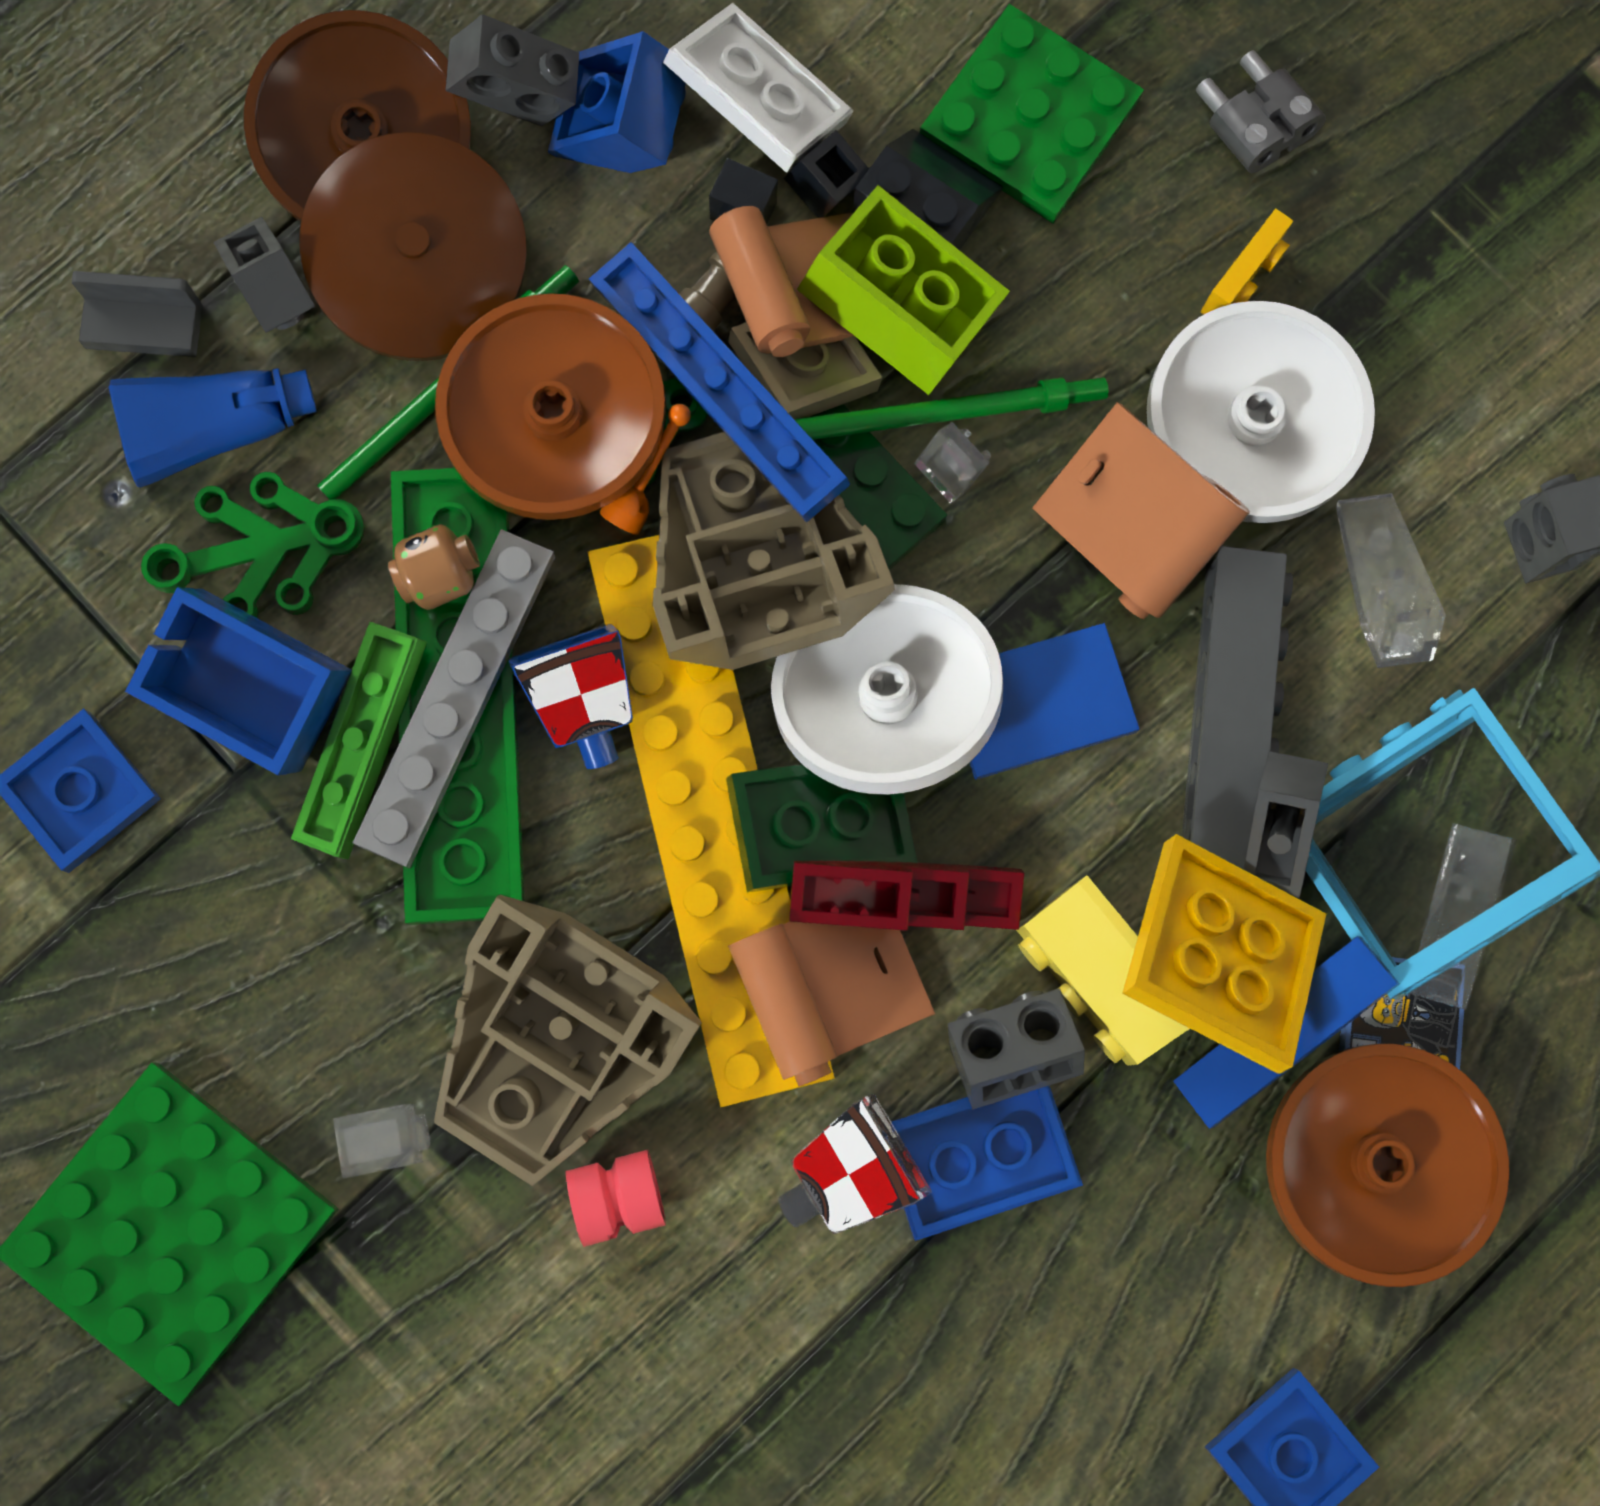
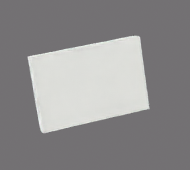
(758, 86)

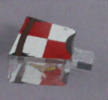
(854, 1171)

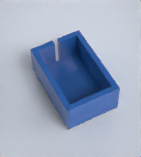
(239, 681)

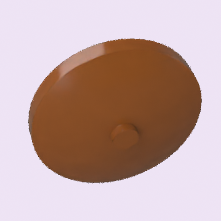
(550, 406)
(1387, 1165)

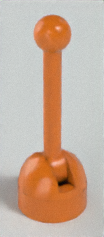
(632, 508)

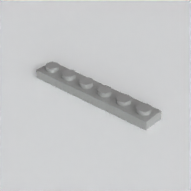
(454, 699)

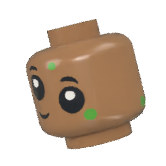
(433, 567)

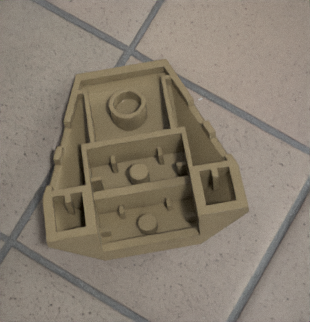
(744, 568)
(553, 1038)

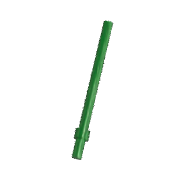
(1048, 396)
(413, 413)

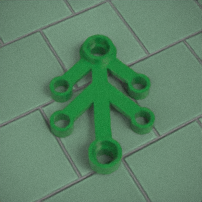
(265, 544)

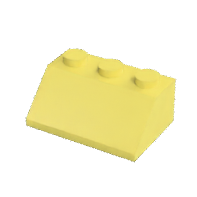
(1090, 956)

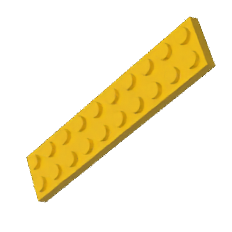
(686, 744)

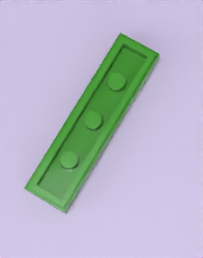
(358, 740)

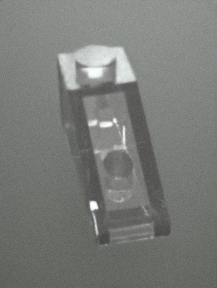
(1389, 582)
(1466, 886)

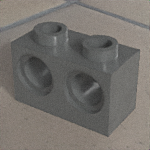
(512, 70)
(1557, 527)
(1022, 1061)

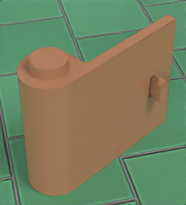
(766, 270)
(1145, 517)
(827, 991)

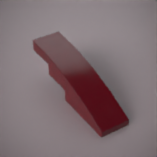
(905, 895)

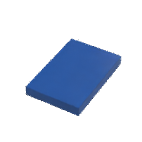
(1057, 701)
(986, 1159)

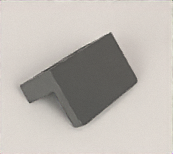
(138, 314)

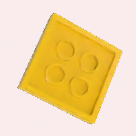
(1226, 954)

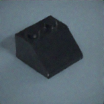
(931, 185)

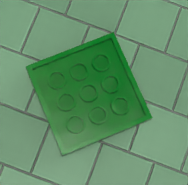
(166, 1233)

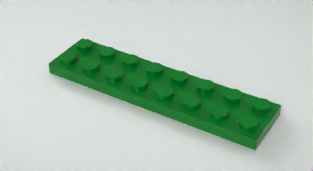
(476, 832)

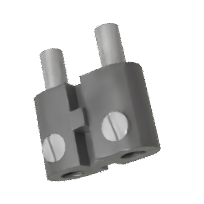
(1265, 120)

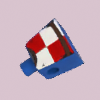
(579, 691)

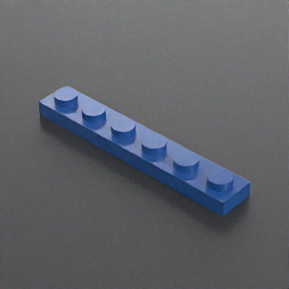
(720, 383)

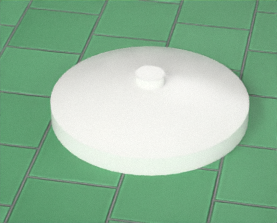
(1265, 406)
(893, 697)

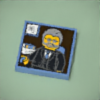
(1411, 1023)

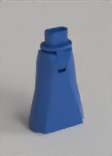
(186, 420)

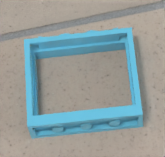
(1399, 749)

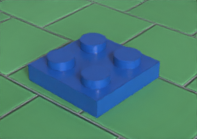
(76, 791)
(1291, 1449)

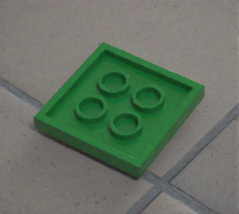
(1032, 112)

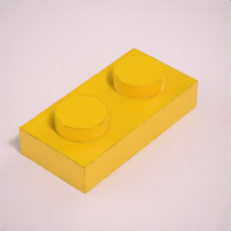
(1262, 251)

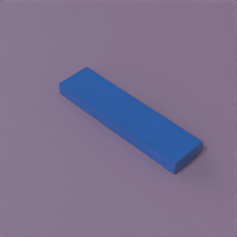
(1337, 995)

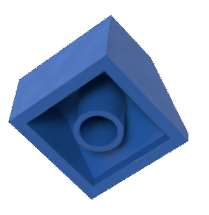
(622, 107)

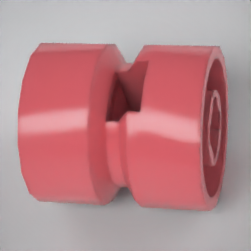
(615, 1198)

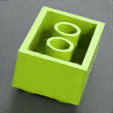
(902, 289)

